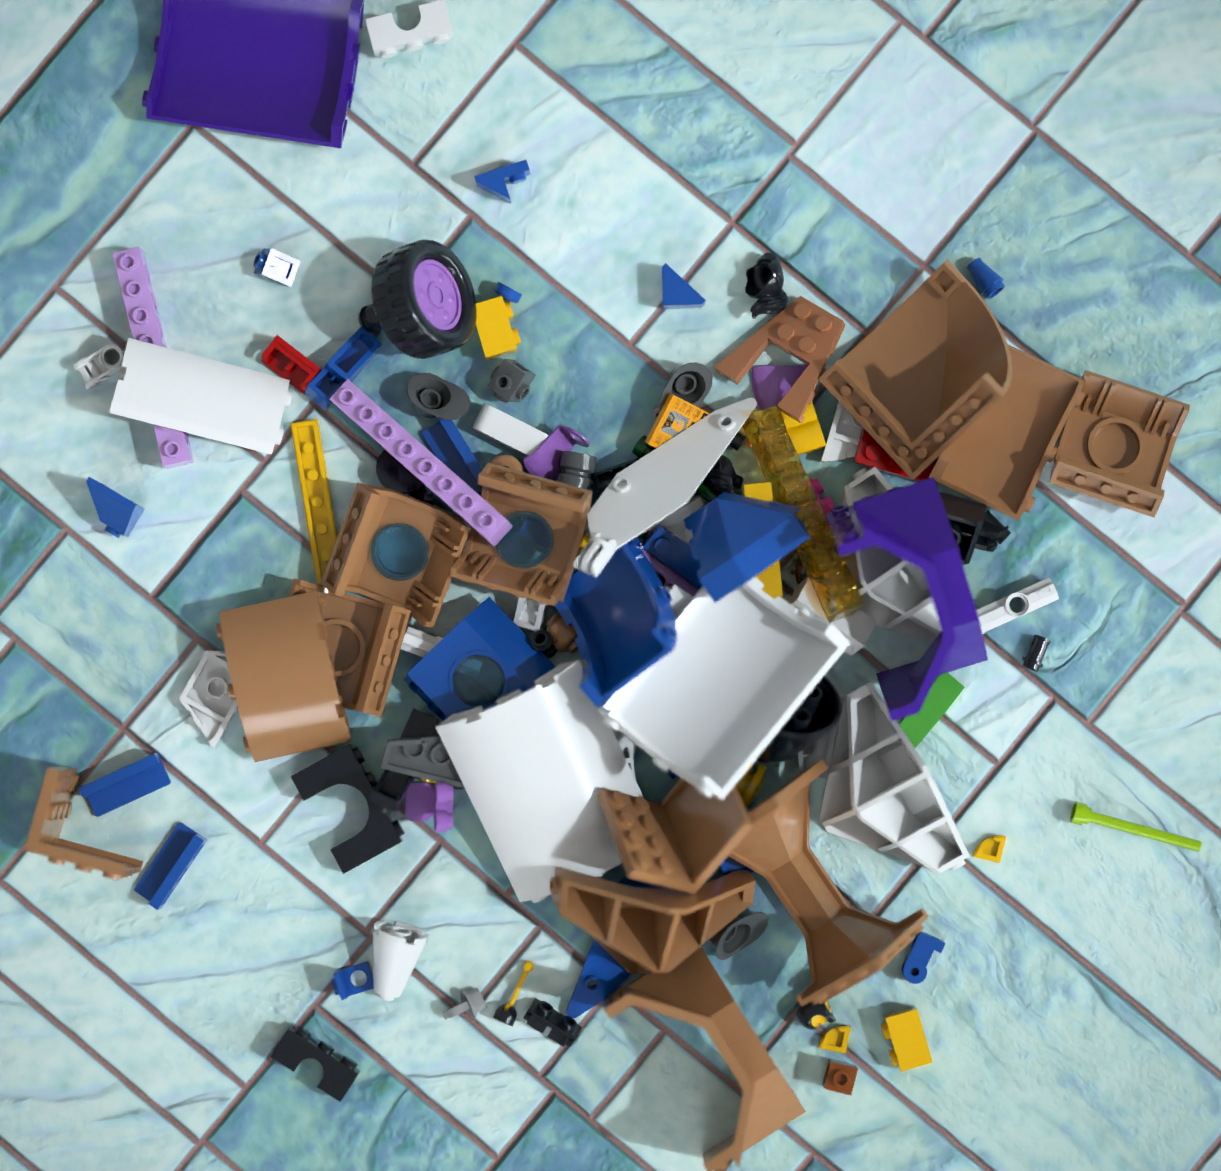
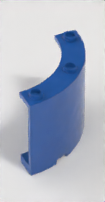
(619, 620)

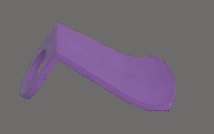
(773, 383)
(546, 458)

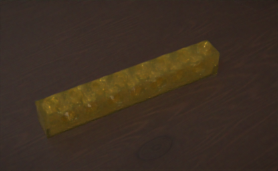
(792, 487)

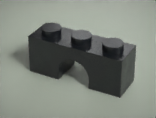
(298, 1046)

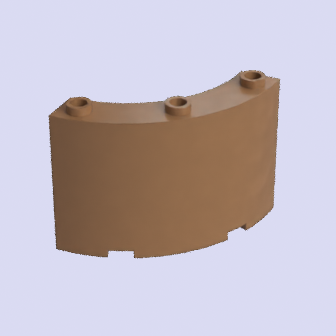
(1013, 440)
(283, 676)

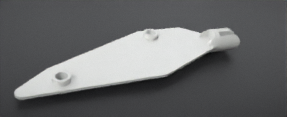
(658, 484)

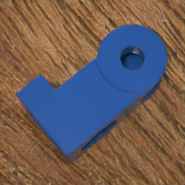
(918, 956)

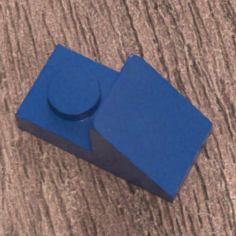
(495, 180)

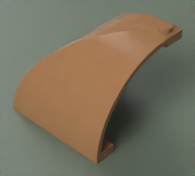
(925, 371)

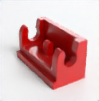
(290, 364)

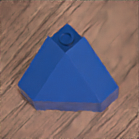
(740, 539)

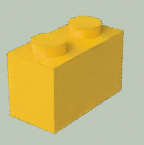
(495, 329)
(907, 1039)

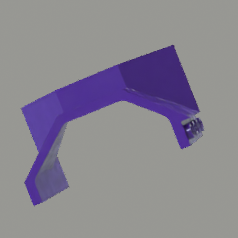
(917, 529)

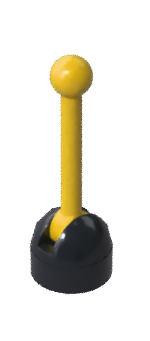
(507, 1012)

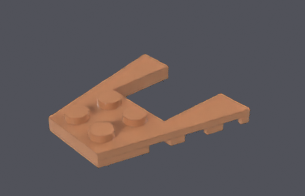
(800, 331)

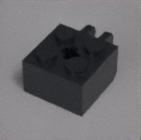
(969, 526)

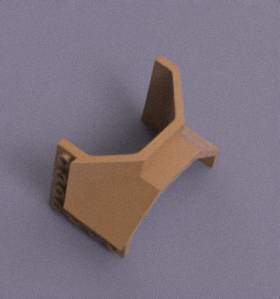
(840, 939)
(700, 997)

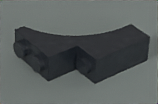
(393, 785)

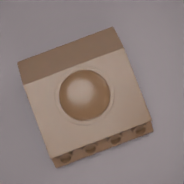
(1118, 444)
(362, 643)

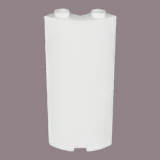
(201, 396)

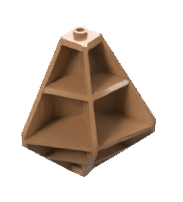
(650, 926)

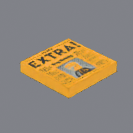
(673, 419)

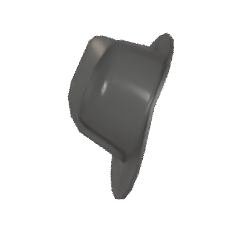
(689, 383)
(437, 397)
(739, 934)

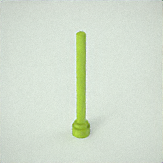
(1082, 814)

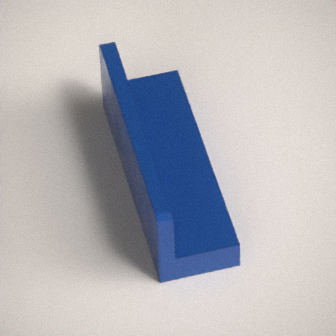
(454, 452)
(126, 785)
(170, 865)

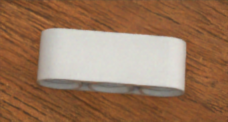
(508, 430)

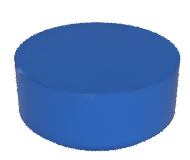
(507, 292)

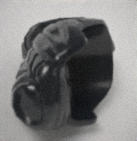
(766, 284)
(723, 478)

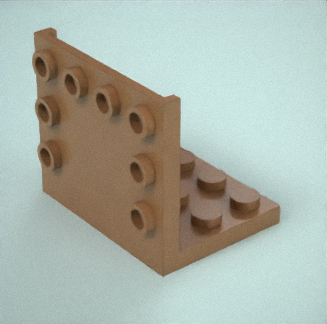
(47, 824)
(676, 839)

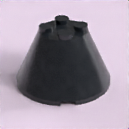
(807, 724)

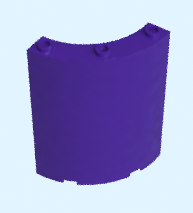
(258, 67)

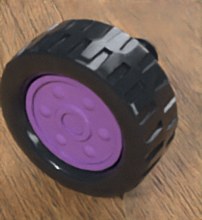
(421, 300)

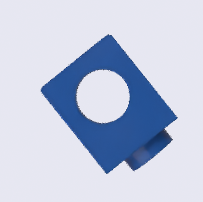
(342, 980)

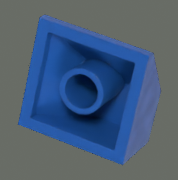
(114, 509)

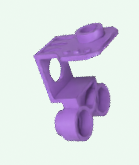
(424, 802)

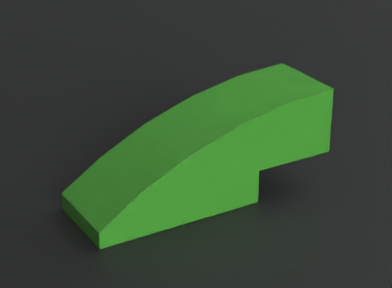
(939, 699)

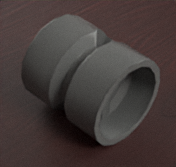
(576, 469)

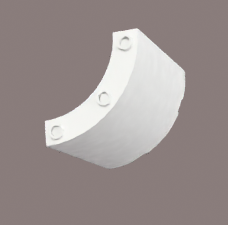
(724, 685)
(537, 778)

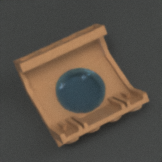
(542, 544)
(396, 551)

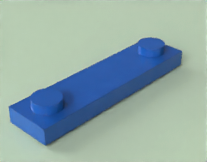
(673, 553)

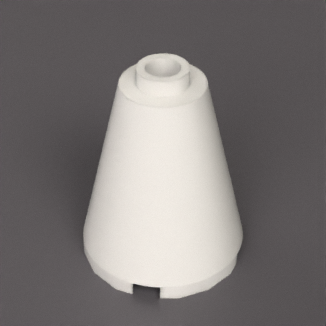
(395, 956)

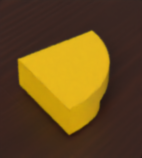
(990, 848)
(836, 1039)

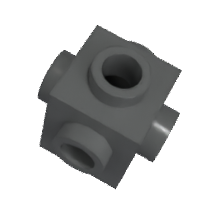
(511, 381)

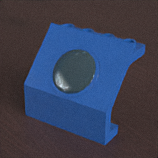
(477, 664)

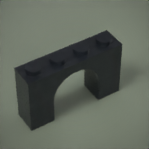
(347, 768)

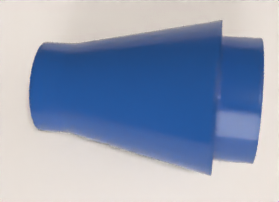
(986, 279)

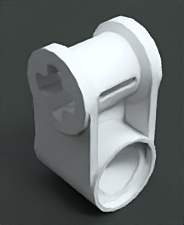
(99, 366)

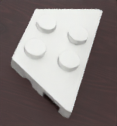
(842, 437)
(208, 696)

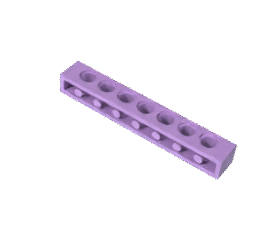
(147, 327)
(421, 462)

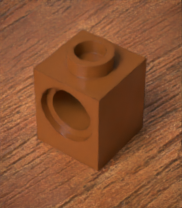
(840, 1076)

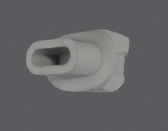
(470, 1002)

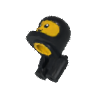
(814, 1015)

